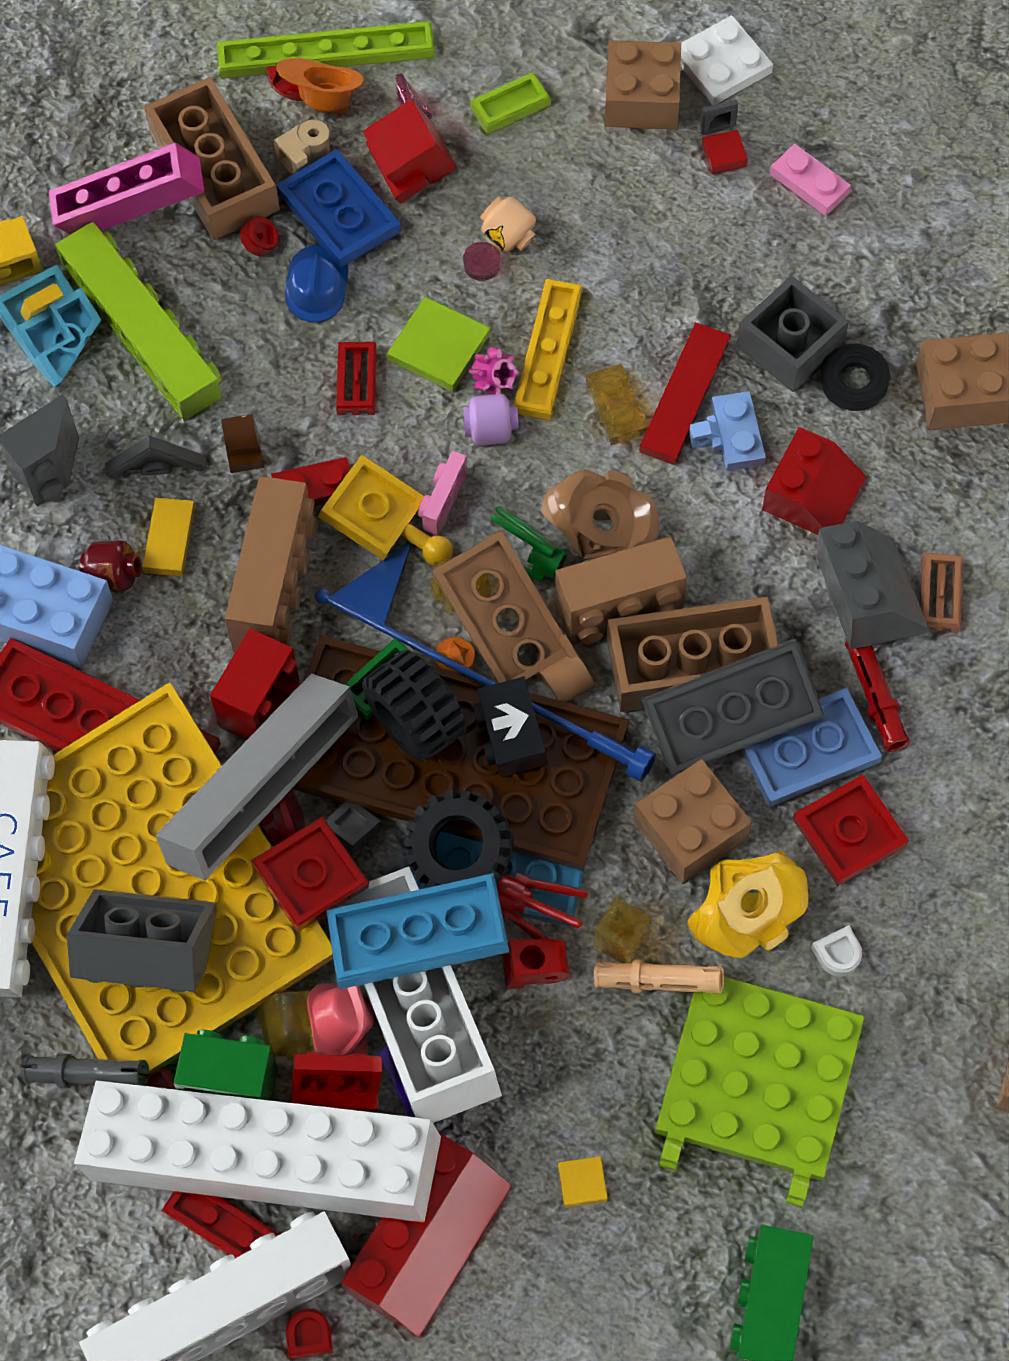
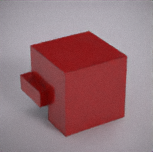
(408, 150)

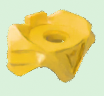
(741, 921)

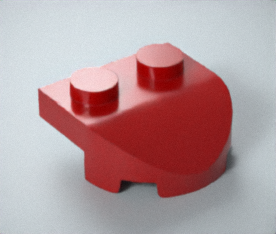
(336, 1081)

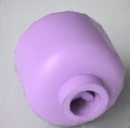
(490, 419)

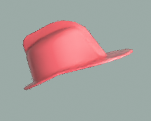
(339, 1019)

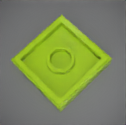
(438, 344)

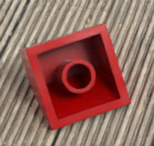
(813, 483)

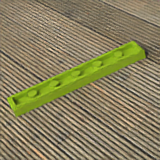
(331, 48)

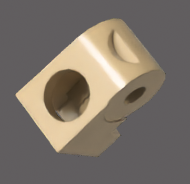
(302, 145)

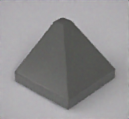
(718, 117)

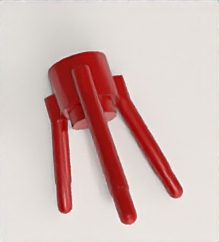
(517, 897)

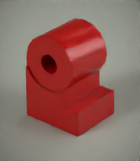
(535, 962)

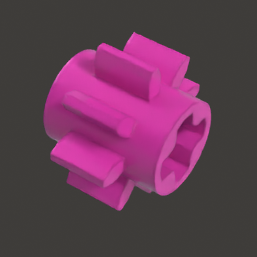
(494, 371)

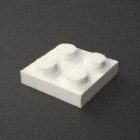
(723, 60)

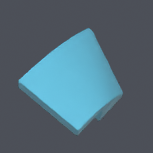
(55, 335)

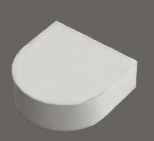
(838, 952)

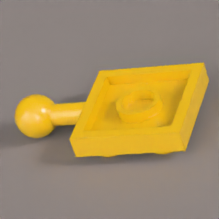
(377, 510)

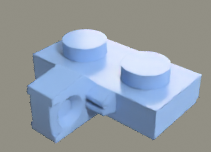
(732, 430)

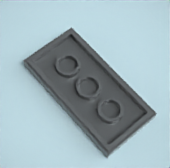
(733, 706)

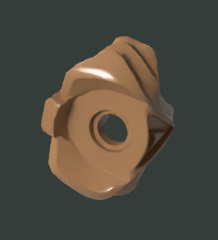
(598, 497)

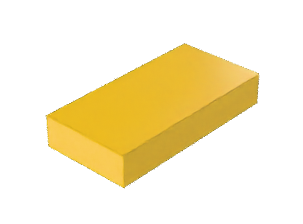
(168, 537)

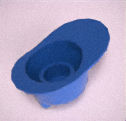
(315, 285)

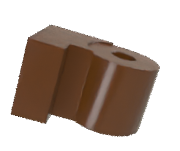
(242, 443)

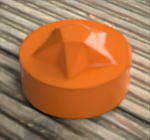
(457, 650)

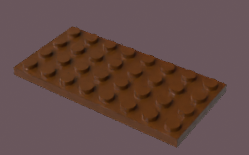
(547, 807)

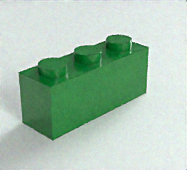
(772, 1295)

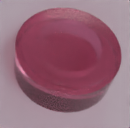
(481, 261)

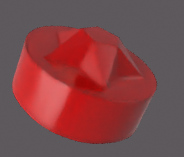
(259, 236)

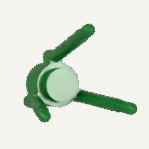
(544, 556)

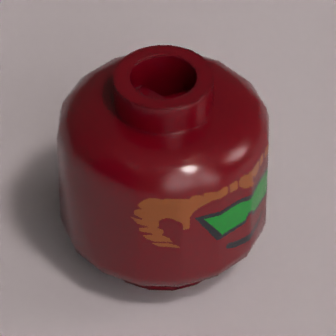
(112, 562)

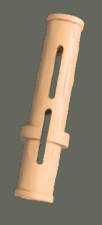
(643, 976)

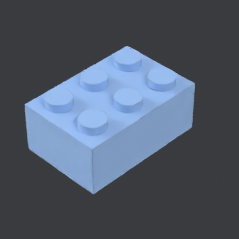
(50, 606)

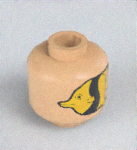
(508, 224)

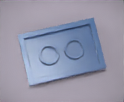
(813, 752)

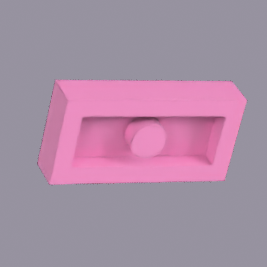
(810, 179)
(448, 482)

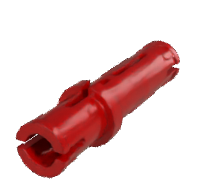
(882, 706)

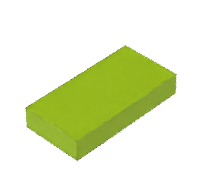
(510, 103)

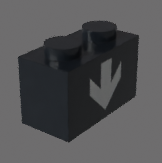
(512, 727)

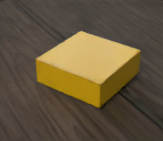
(40, 301)
(582, 1182)

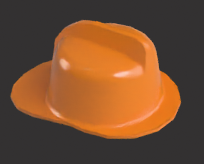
(321, 85)

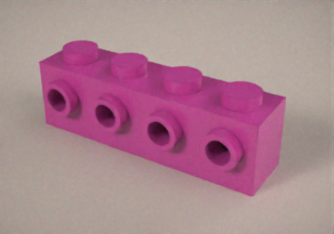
(127, 189)

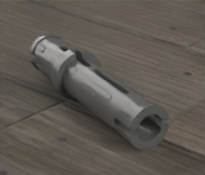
(68, 1070)

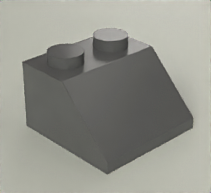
(42, 450)

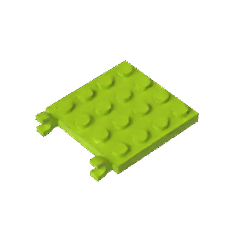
(760, 1080)

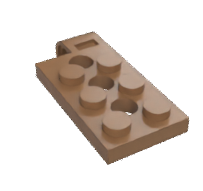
(557, 659)

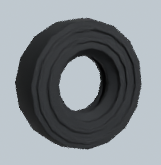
(848, 397)

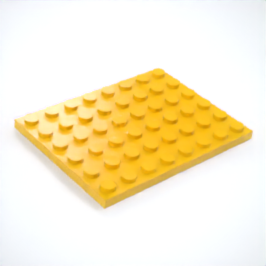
(101, 833)

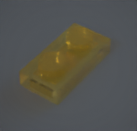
(616, 404)

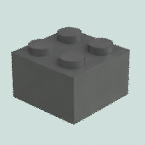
(791, 333)

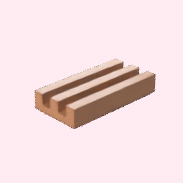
(939, 622)

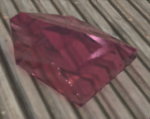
(406, 92)

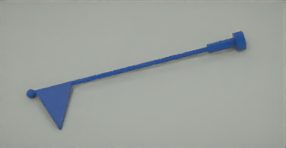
(370, 601)

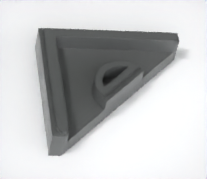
(154, 457)

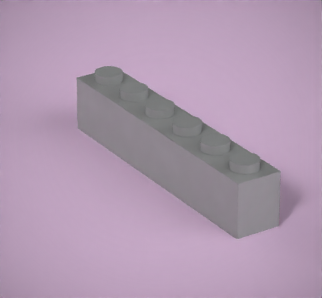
(257, 776)

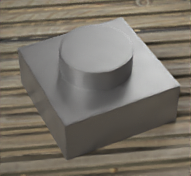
(353, 826)

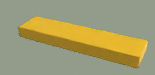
(548, 349)

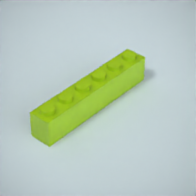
(139, 320)

